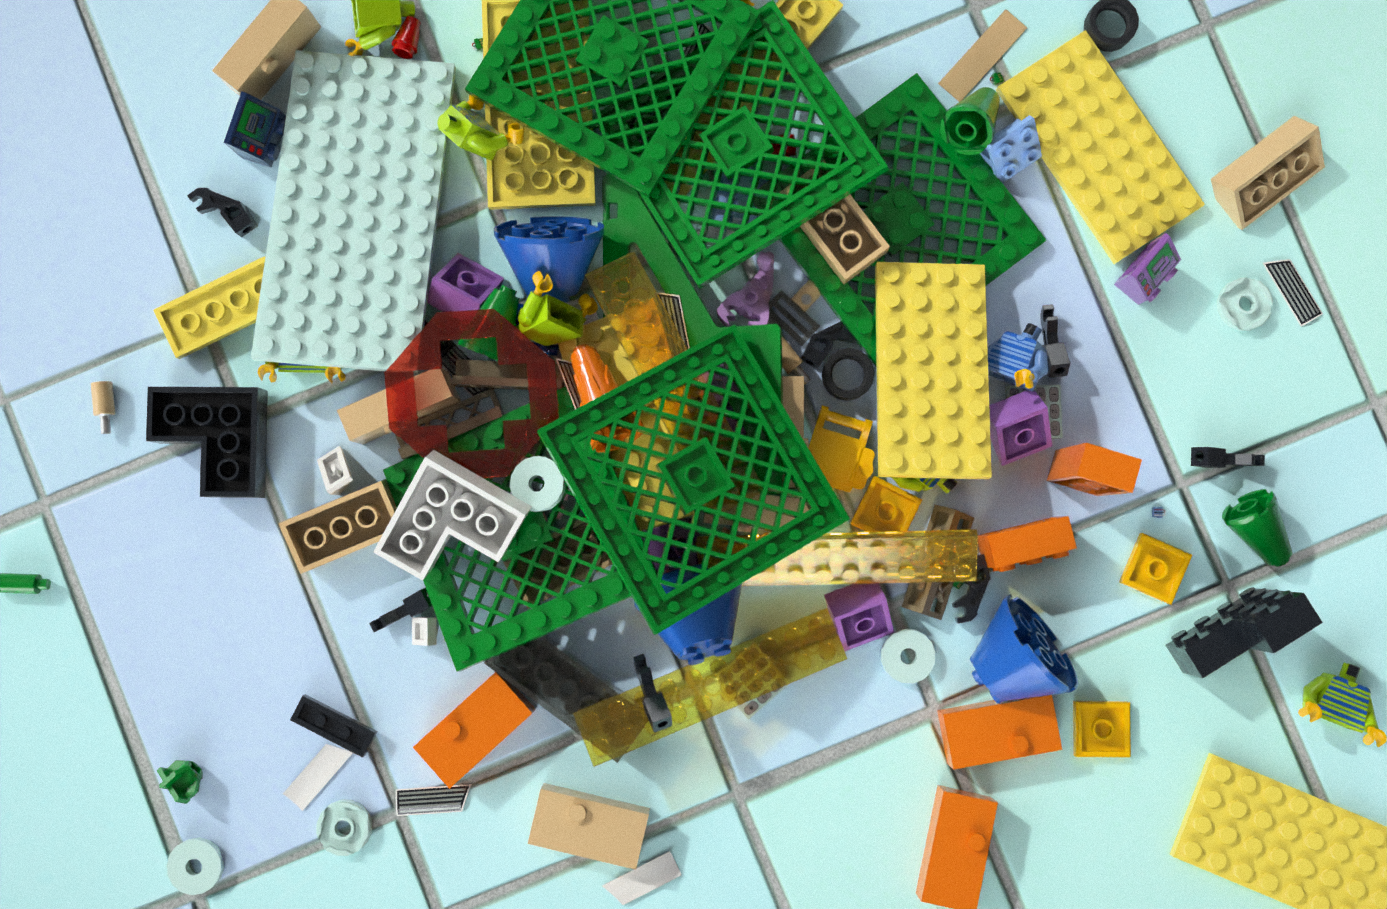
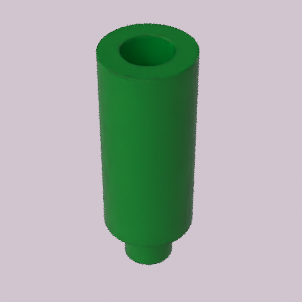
(23, 583)

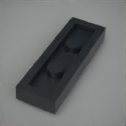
(333, 725)

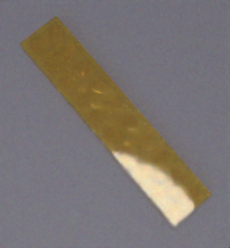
(651, 339)
(868, 558)
(712, 686)

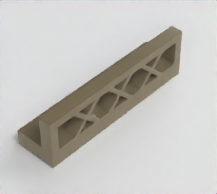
(491, 375)
(458, 428)
(920, 595)

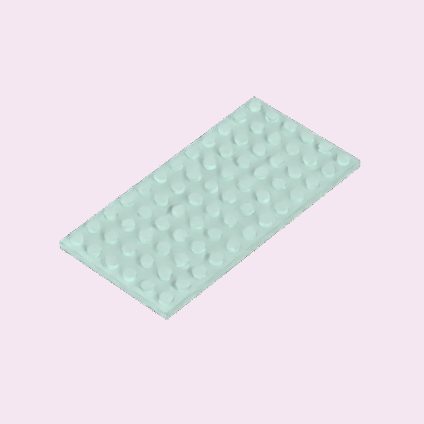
(353, 211)

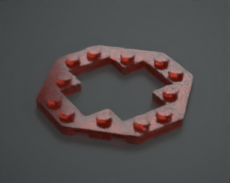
(512, 348)

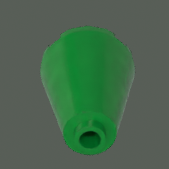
(971, 122)
(507, 305)
(1261, 526)

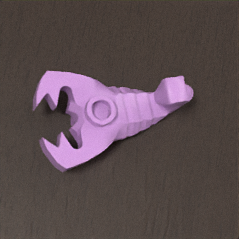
(753, 297)

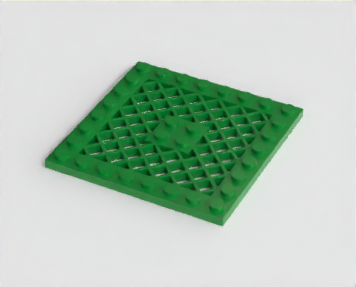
(613, 55)
(740, 143)
(903, 219)
(693, 477)
(535, 532)

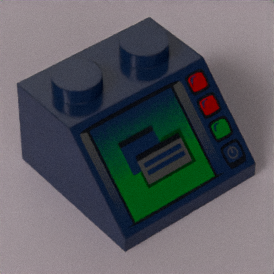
(255, 130)

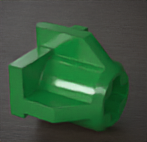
(181, 780)

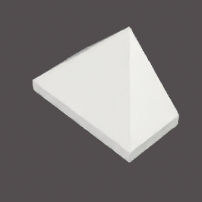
(335, 471)

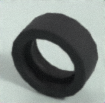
(1125, 10)
(864, 362)

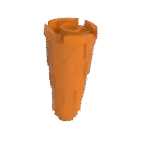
(592, 381)

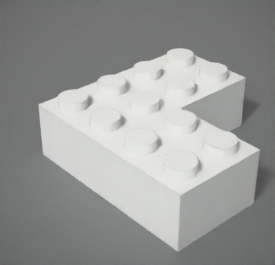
(448, 502)

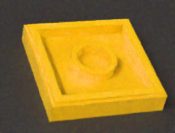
(885, 508)
(1155, 568)
(1101, 729)

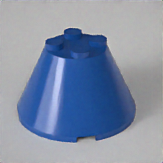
(554, 247)
(705, 631)
(1019, 656)

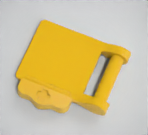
(841, 457)

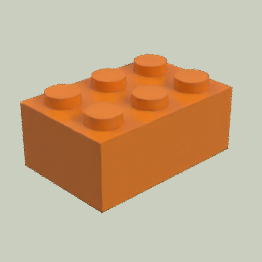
(1027, 543)

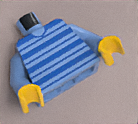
(1018, 358)

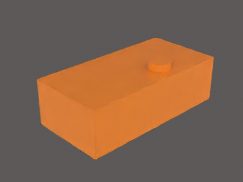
(1094, 470)
(474, 729)
(998, 732)
(956, 848)

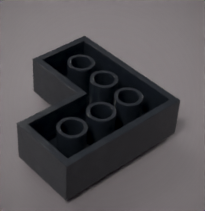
(227, 425)
(1256, 621)

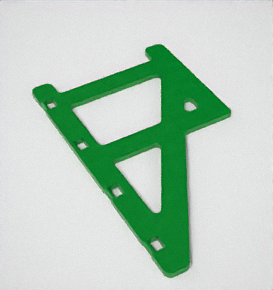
(638, 226)

